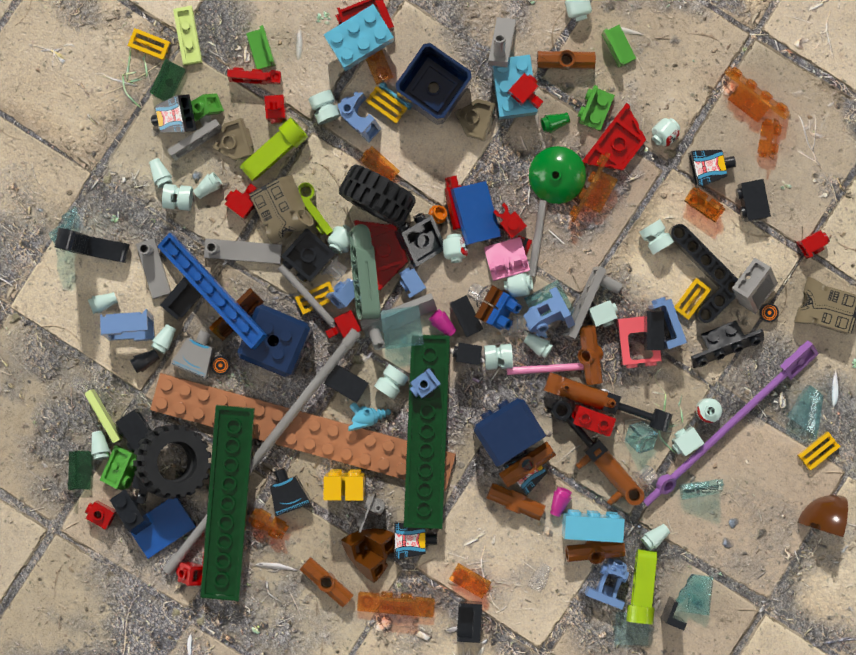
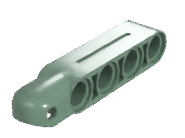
(364, 273)

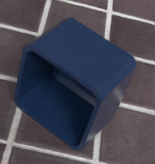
(437, 67)
(292, 336)
(508, 430)

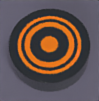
(768, 312)
(220, 365)

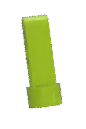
(287, 137)
(643, 588)

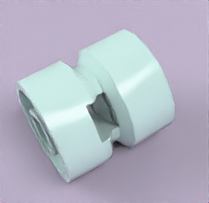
(324, 107)
(184, 197)
(656, 236)
(498, 356)
(391, 381)

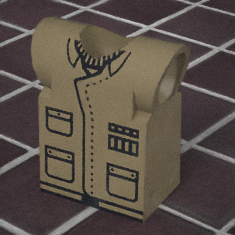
(281, 208)
(827, 307)

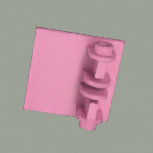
(506, 258)

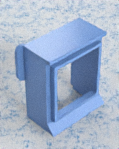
(128, 326)

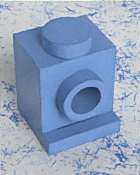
(411, 282)
(342, 294)
(431, 380)

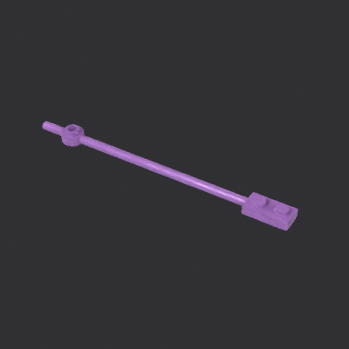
(790, 367)

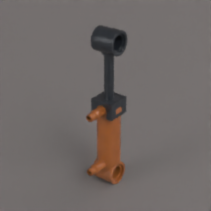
(603, 400)
(602, 459)

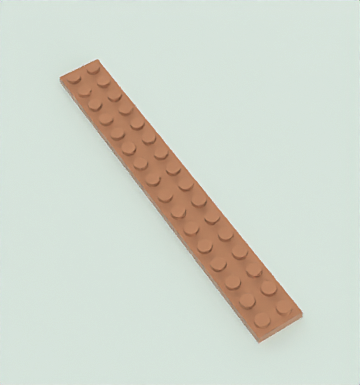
(305, 433)

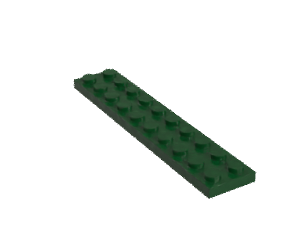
(427, 437)
(227, 502)

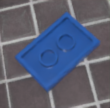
(475, 212)
(168, 524)

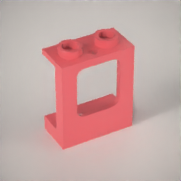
(628, 326)

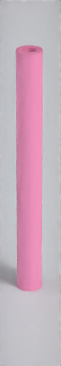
(545, 368)

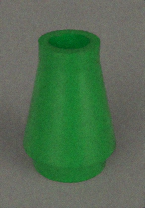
(554, 121)

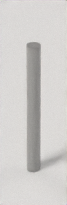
(537, 237)
(305, 293)

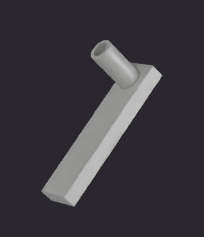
(243, 251)
(595, 279)
(373, 327)

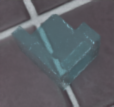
(641, 437)

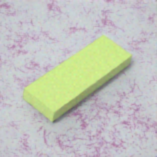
(187, 35)
(103, 415)

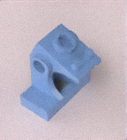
(348, 109)
(556, 304)
(606, 593)

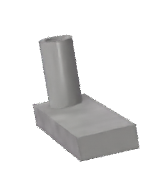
(502, 42)
(209, 130)
(153, 268)

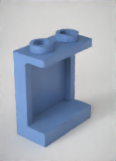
(672, 322)

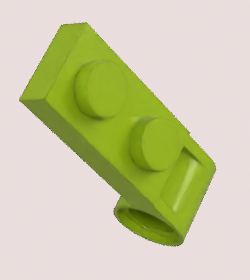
(322, 225)

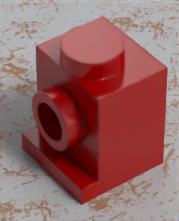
(813, 243)
(107, 514)
(186, 571)

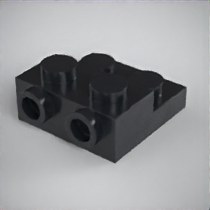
(420, 238)
(307, 256)

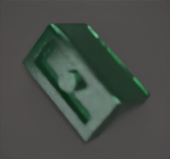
(167, 80)
(80, 470)

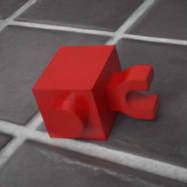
(524, 90)
(275, 108)
(240, 202)
(512, 223)
(345, 323)

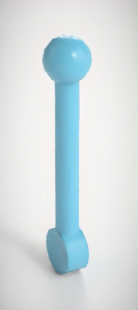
(383, 86)

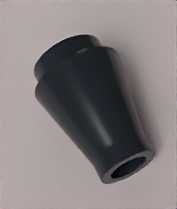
(144, 360)

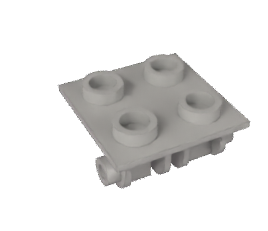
(372, 504)

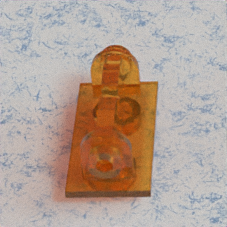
(379, 67)
(771, 131)
(378, 163)
(697, 199)
(274, 528)
(470, 580)

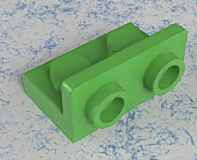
(596, 108)
(119, 468)

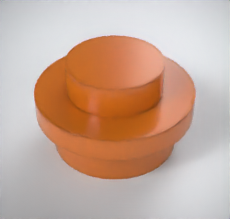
(439, 213)

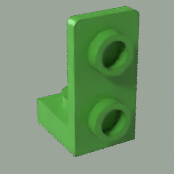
(206, 105)

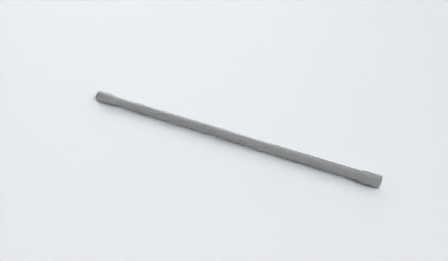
(345, 345)

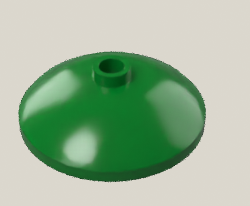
(571, 175)

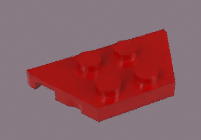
(620, 139)
(388, 252)

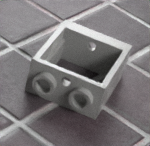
(754, 291)

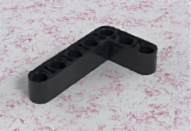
(91, 246)
(708, 270)

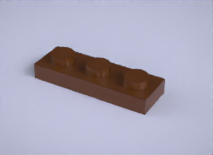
(248, 302)

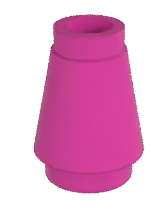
(442, 322)
(560, 501)

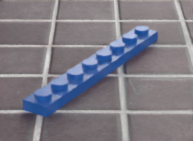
(212, 291)

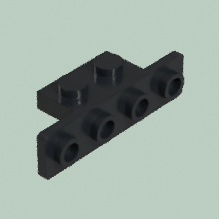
(724, 341)

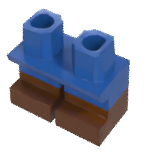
(505, 305)

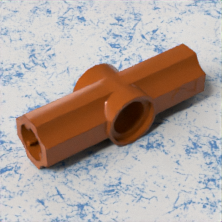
(579, 60)
(590, 355)
(537, 456)
(516, 501)
(594, 551)
(336, 591)

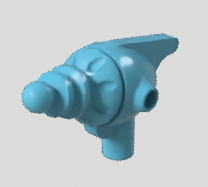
(366, 416)

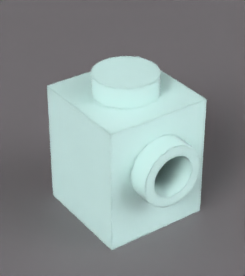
(603, 313)
(686, 441)

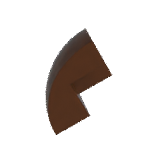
(827, 514)
(369, 551)

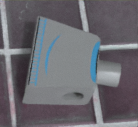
(195, 355)

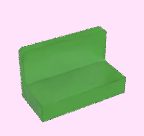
(618, 46)
(261, 48)

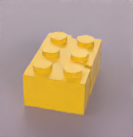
(344, 484)

